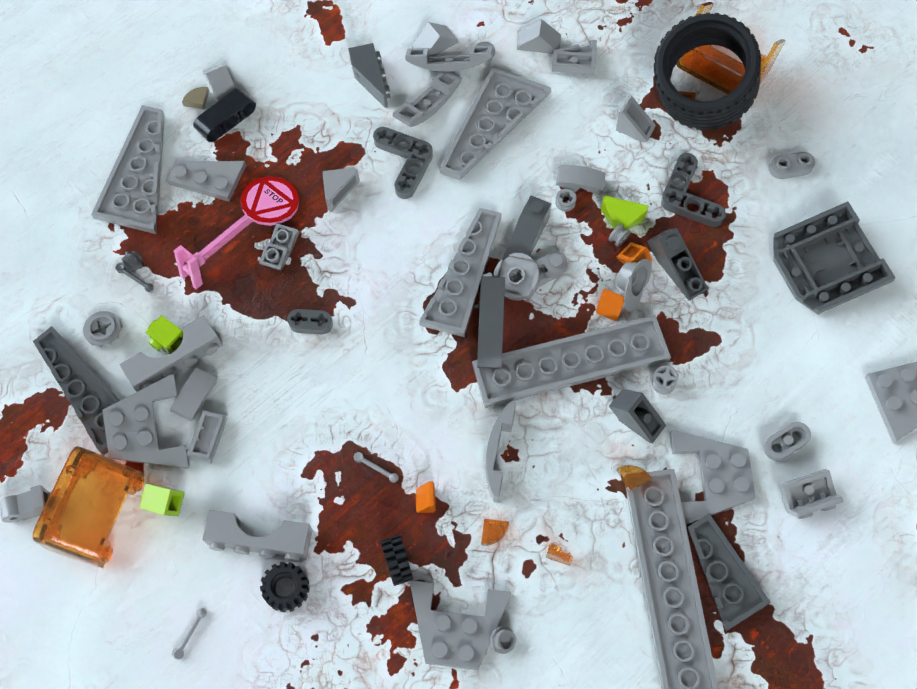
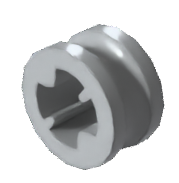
(560, 197)
(619, 235)

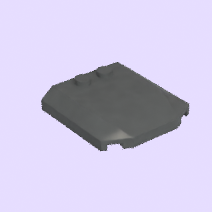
(829, 259)

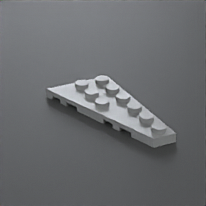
(493, 115)
(896, 398)

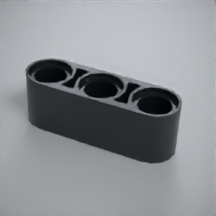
(224, 115)

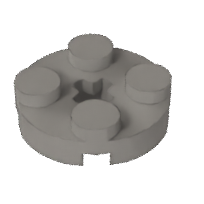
(530, 276)

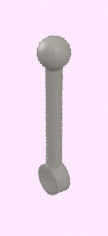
(358, 457)
(178, 652)

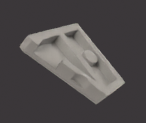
(575, 59)

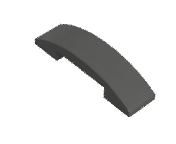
(491, 322)

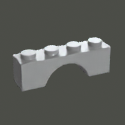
(197, 342)
(289, 540)

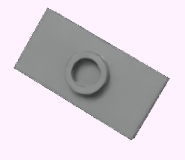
(207, 436)

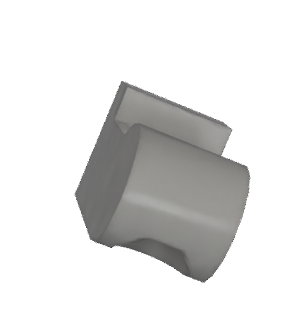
(24, 505)

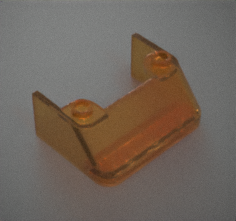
(718, 68)

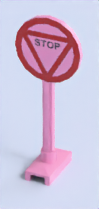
(264, 202)

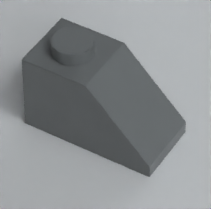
(637, 414)

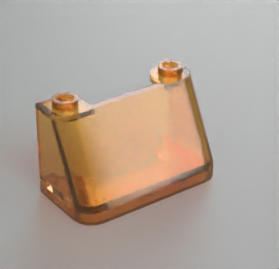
(86, 506)

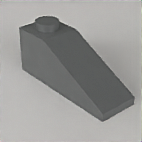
(529, 227)

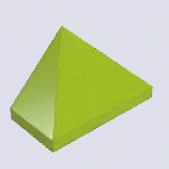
(623, 212)

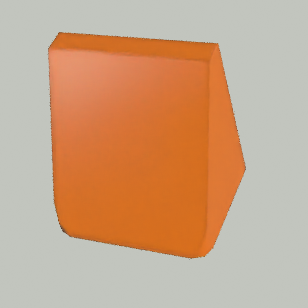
(634, 253)
(610, 304)
(426, 498)

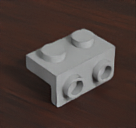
(810, 494)

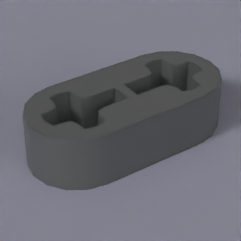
(309, 324)

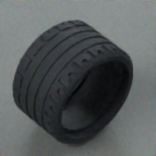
(697, 32)

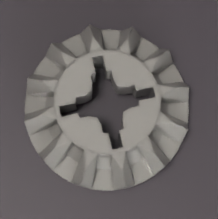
(92, 328)

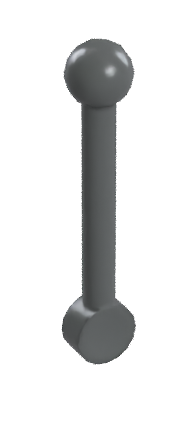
(120, 268)

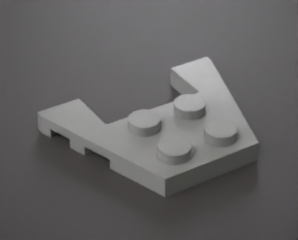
(133, 430)
(724, 474)
(454, 637)

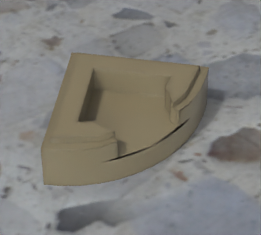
(196, 98)

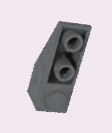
(368, 73)
(677, 262)

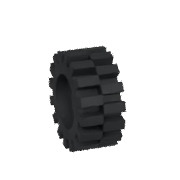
(396, 560)
(273, 576)

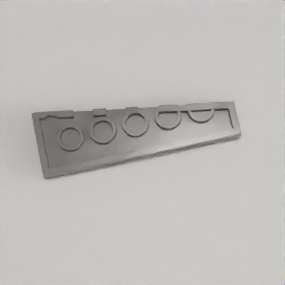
(458, 290)

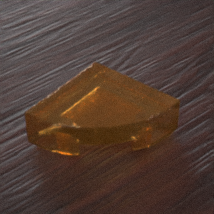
(633, 476)
(493, 531)
(554, 553)

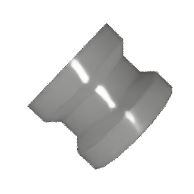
(666, 374)

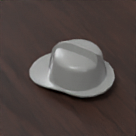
(632, 282)

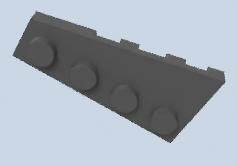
(729, 580)

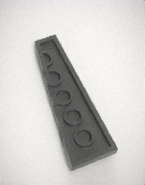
(79, 383)

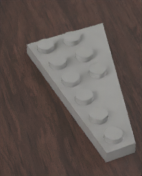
(134, 183)

